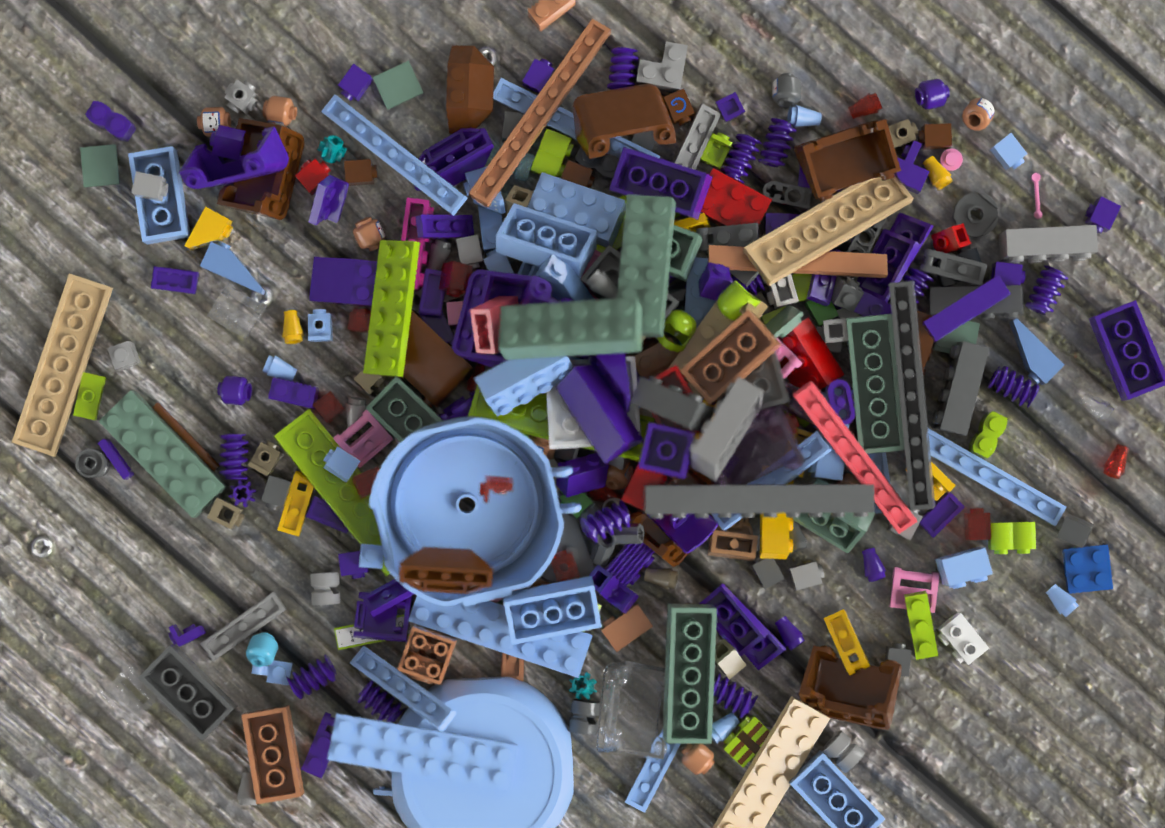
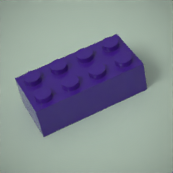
(653, 176)
(1128, 350)

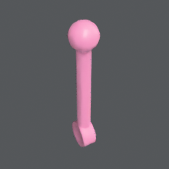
(1035, 178)

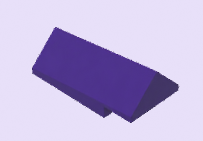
(901, 247)
(598, 412)
(742, 628)

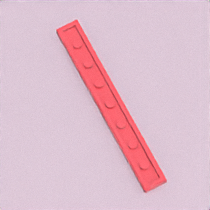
(854, 456)

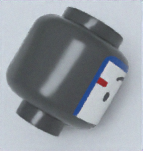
(786, 90)

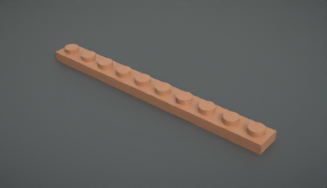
(539, 113)

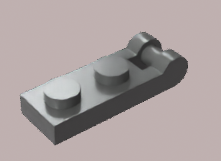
(731, 235)
(954, 267)

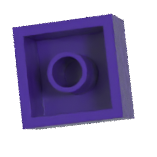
(667, 450)

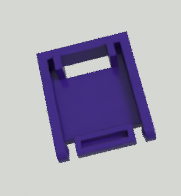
(384, 624)

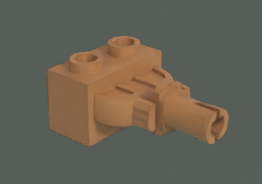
(653, 359)
(735, 542)

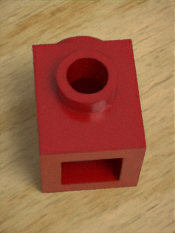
(311, 174)
(951, 239)

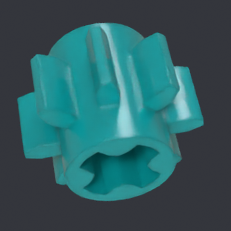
(332, 149)
(587, 691)

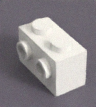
(782, 292)
(962, 639)

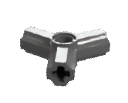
(604, 548)

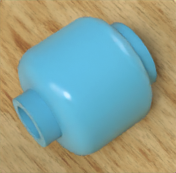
(262, 649)

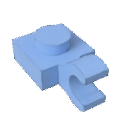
(275, 672)

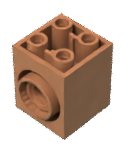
(427, 655)

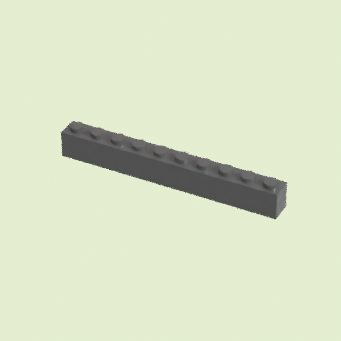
(912, 395)
(758, 499)

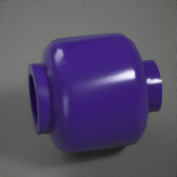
(932, 94)
(234, 390)

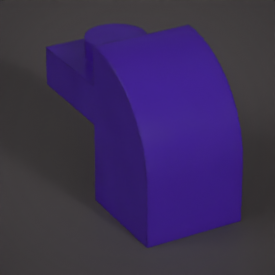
(911, 175)
(612, 590)

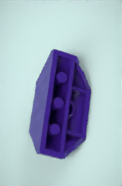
(458, 154)

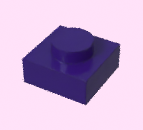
(730, 107)

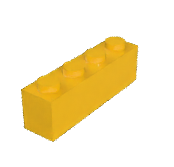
(775, 536)

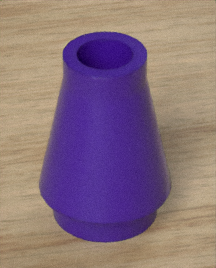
(873, 566)
(789, 633)

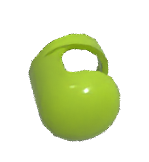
(733, 299)
(681, 326)

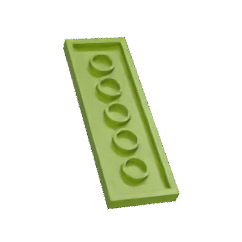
(391, 308)

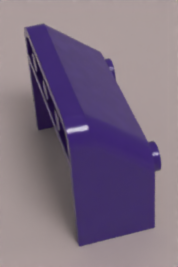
(482, 287)

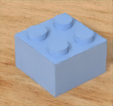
(964, 566)

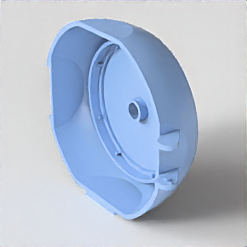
(446, 461)
(501, 712)

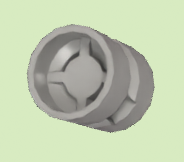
(325, 588)
(844, 752)

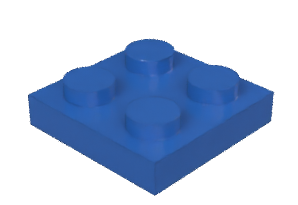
(1087, 569)

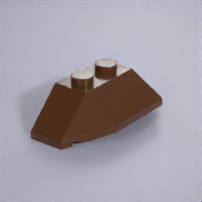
(468, 88)
(446, 571)

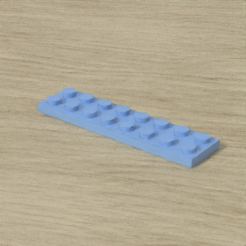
(488, 626)
(422, 752)

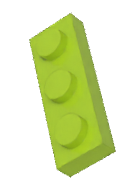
(921, 625)

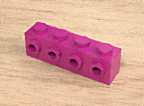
(409, 232)

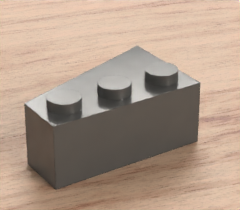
(671, 403)

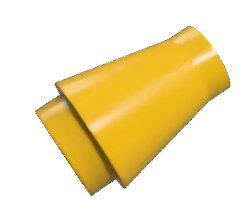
(937, 173)
(292, 328)

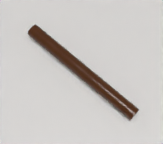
(186, 437)

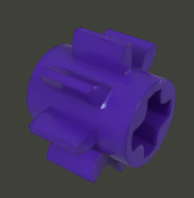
(236, 494)

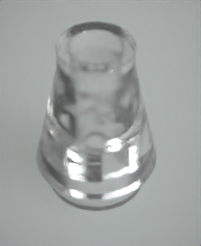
(1097, 407)

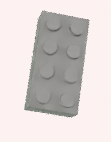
(1048, 243)
(726, 428)

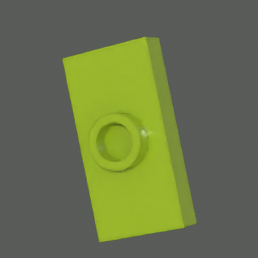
(89, 396)

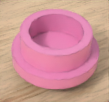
(951, 159)

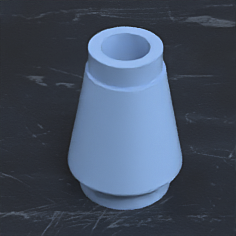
(801, 116)
(278, 368)
(1062, 600)
(723, 727)

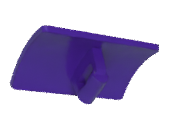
(686, 532)

